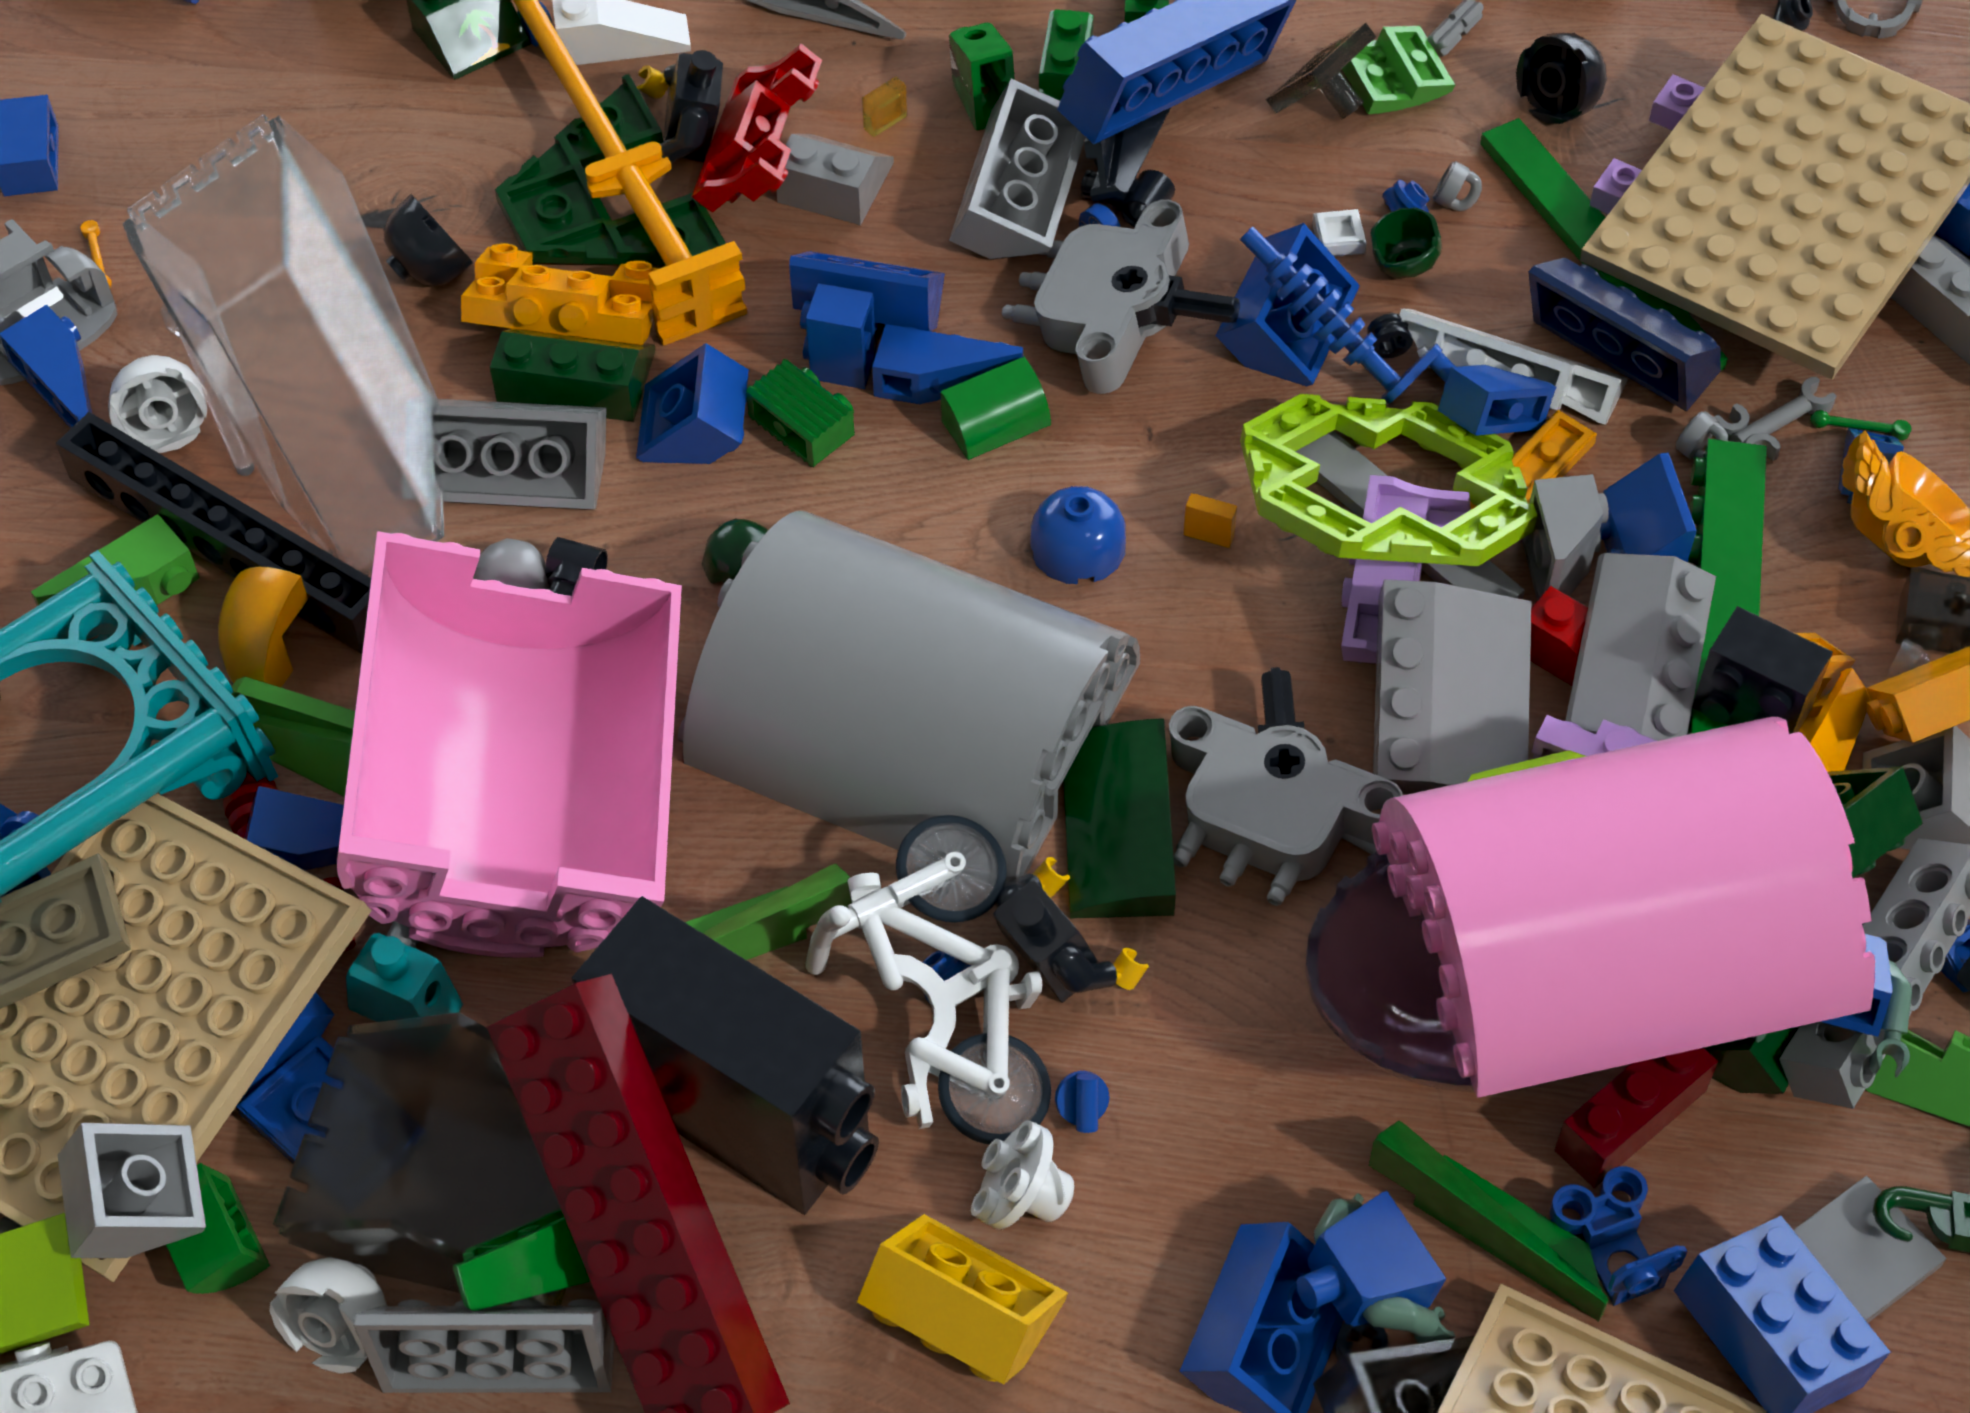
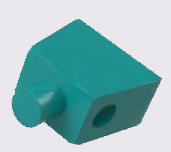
(397, 981)

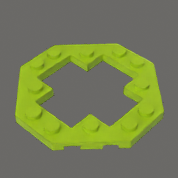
(1488, 474)

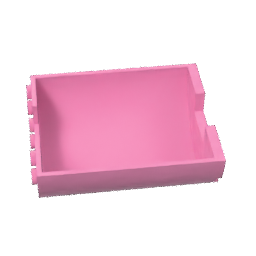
(508, 752)
(1634, 903)

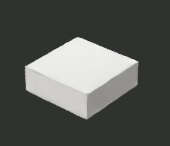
(1340, 232)

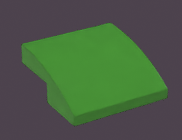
(1398, 71)

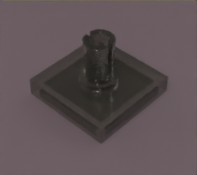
(1324, 74)

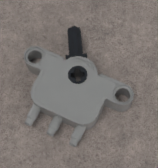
(1269, 793)

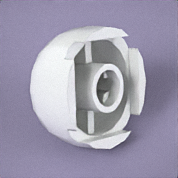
(158, 402)
(319, 1311)

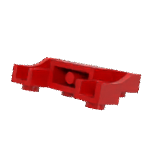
(747, 144)

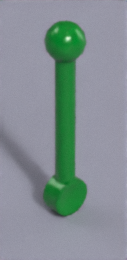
(1900, 429)

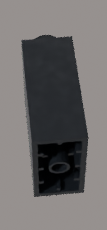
(742, 1058)

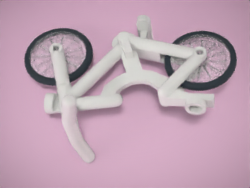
(953, 875)

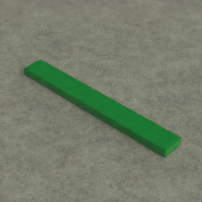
(1560, 201)

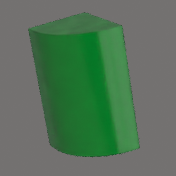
(995, 408)
(227, 1248)

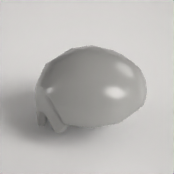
(513, 564)

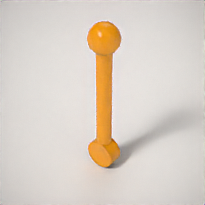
(90, 231)

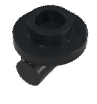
(1794, 13)

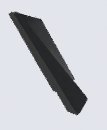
(1122, 156)

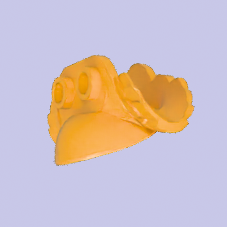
(1906, 509)

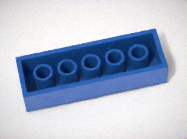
(1167, 60)

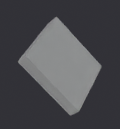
(1863, 1258)

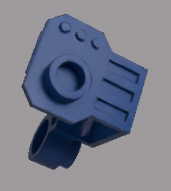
(1612, 1228)

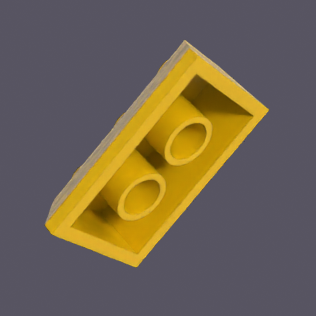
(960, 1298)

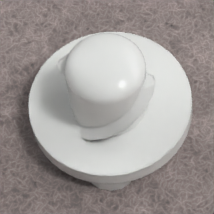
(1022, 1179)

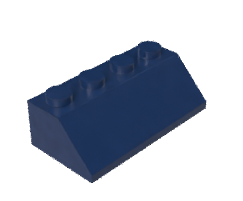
(1623, 331)

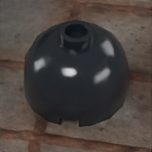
(1561, 77)
(422, 246)

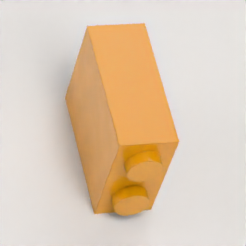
(1923, 698)

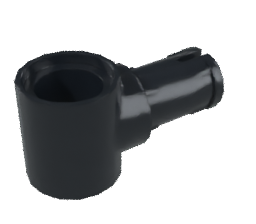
(1146, 189)
(566, 561)

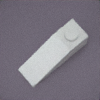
(618, 30)

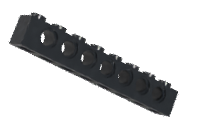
(214, 523)

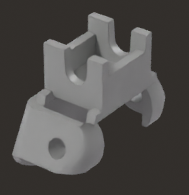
(28, 286)

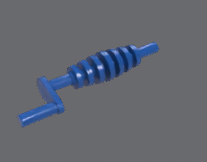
(1360, 349)

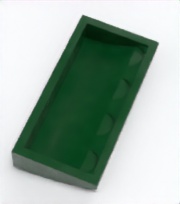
(1120, 823)

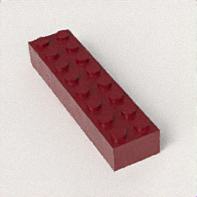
(635, 1205)

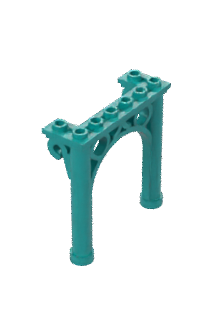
(206, 740)

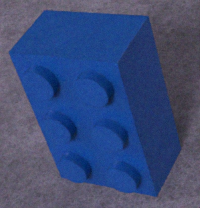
(1781, 1320)

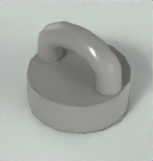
(1450, 185)
(1697, 433)

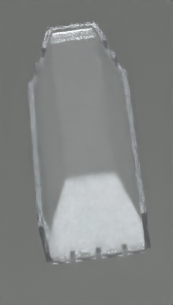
(298, 336)

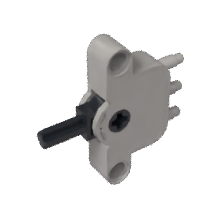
(1114, 291)

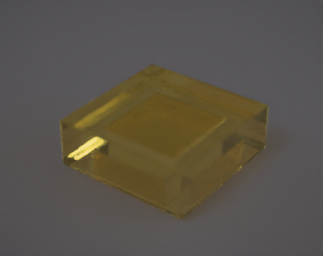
(884, 106)

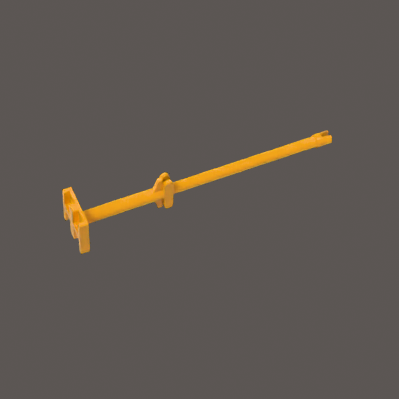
(690, 289)

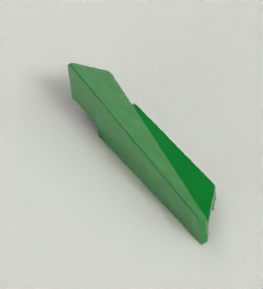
(1490, 1218)
(520, 1264)

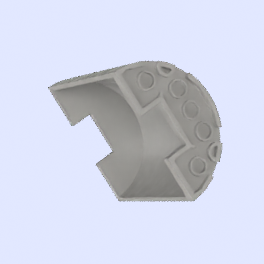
(897, 689)

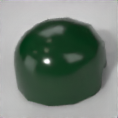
(1406, 242)
(727, 546)

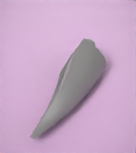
(842, 13)

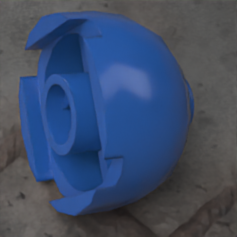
(1078, 535)

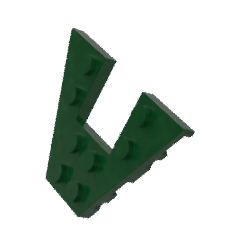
(564, 224)

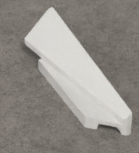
(1577, 384)

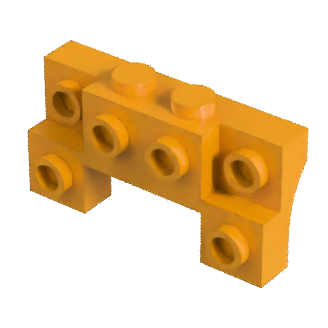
(558, 301)

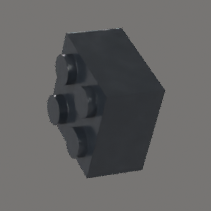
(1760, 673)

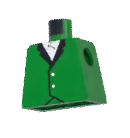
(978, 60)

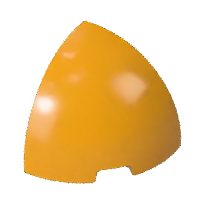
(253, 621)

